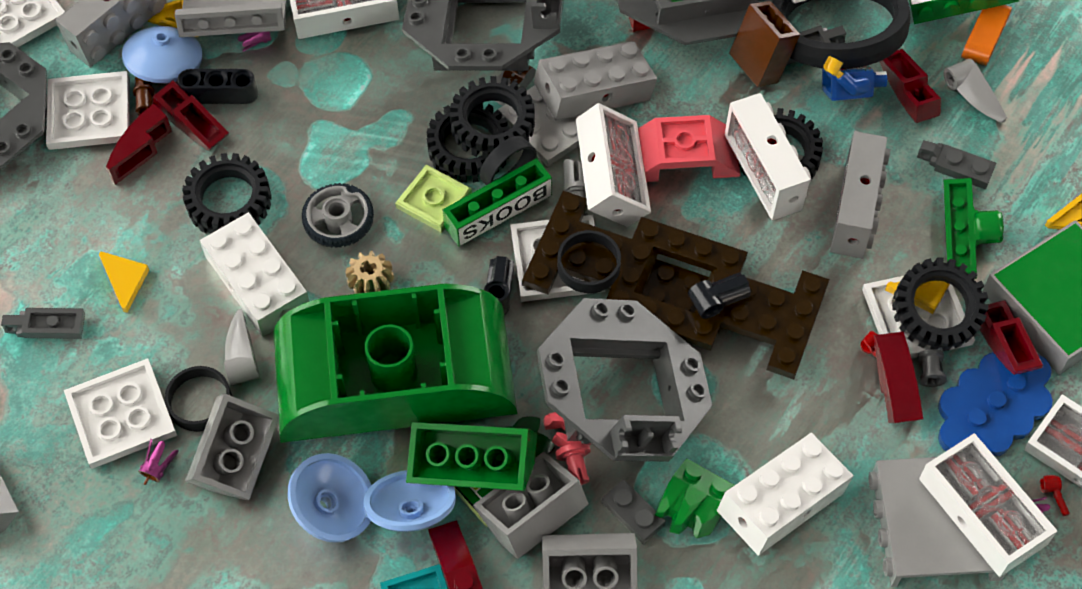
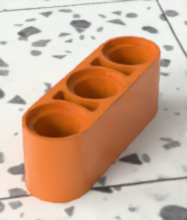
(986, 34)

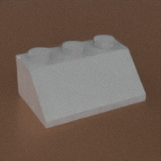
(232, 447)
(524, 516)
(589, 561)

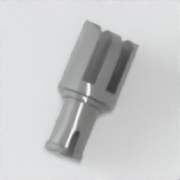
(574, 179)

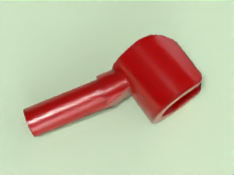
(867, 344)
(1053, 484)

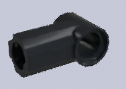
(500, 280)
(713, 297)

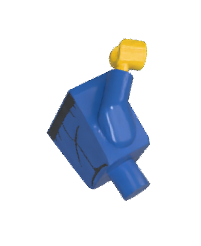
(850, 83)

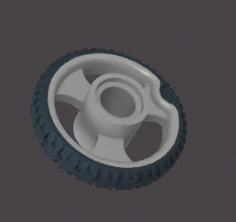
(337, 224)

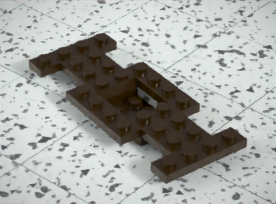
(663, 288)

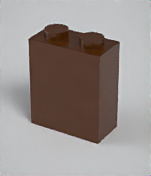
(764, 43)

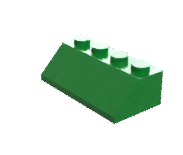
(471, 456)

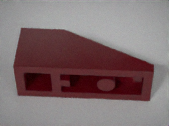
(454, 557)

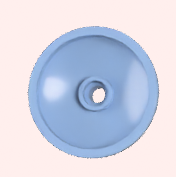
(160, 54)
(342, 489)
(405, 505)

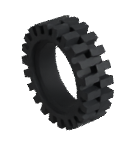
(485, 92)
(441, 128)
(805, 135)
(217, 170)
(950, 274)

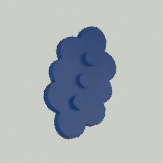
(994, 405)

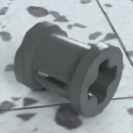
(932, 369)

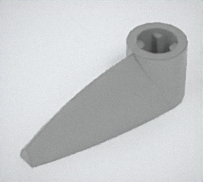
(974, 88)
(239, 352)

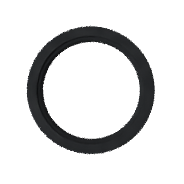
(853, 53)

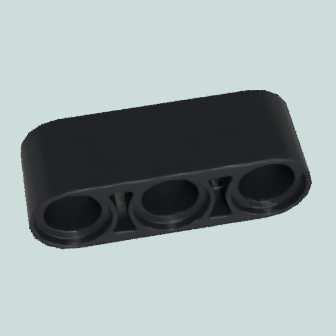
(219, 85)

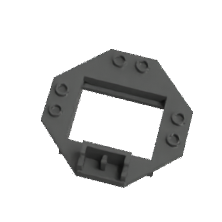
(689, 20)
(432, 28)
(26, 120)
(625, 331)

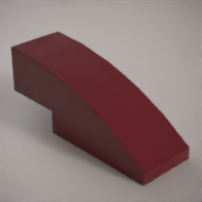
(911, 86)
(189, 116)
(138, 143)
(1009, 339)
(897, 378)

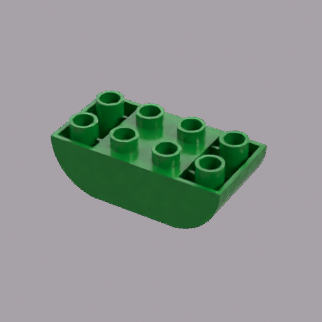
(391, 361)

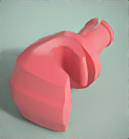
(569, 451)

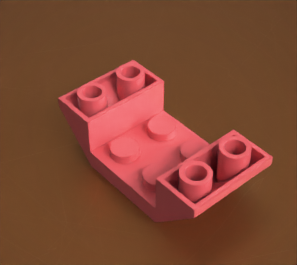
(687, 144)

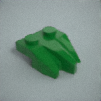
(693, 499)

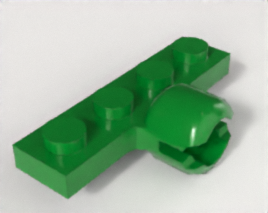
(967, 226)

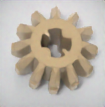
(369, 273)

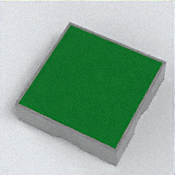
(1047, 295)

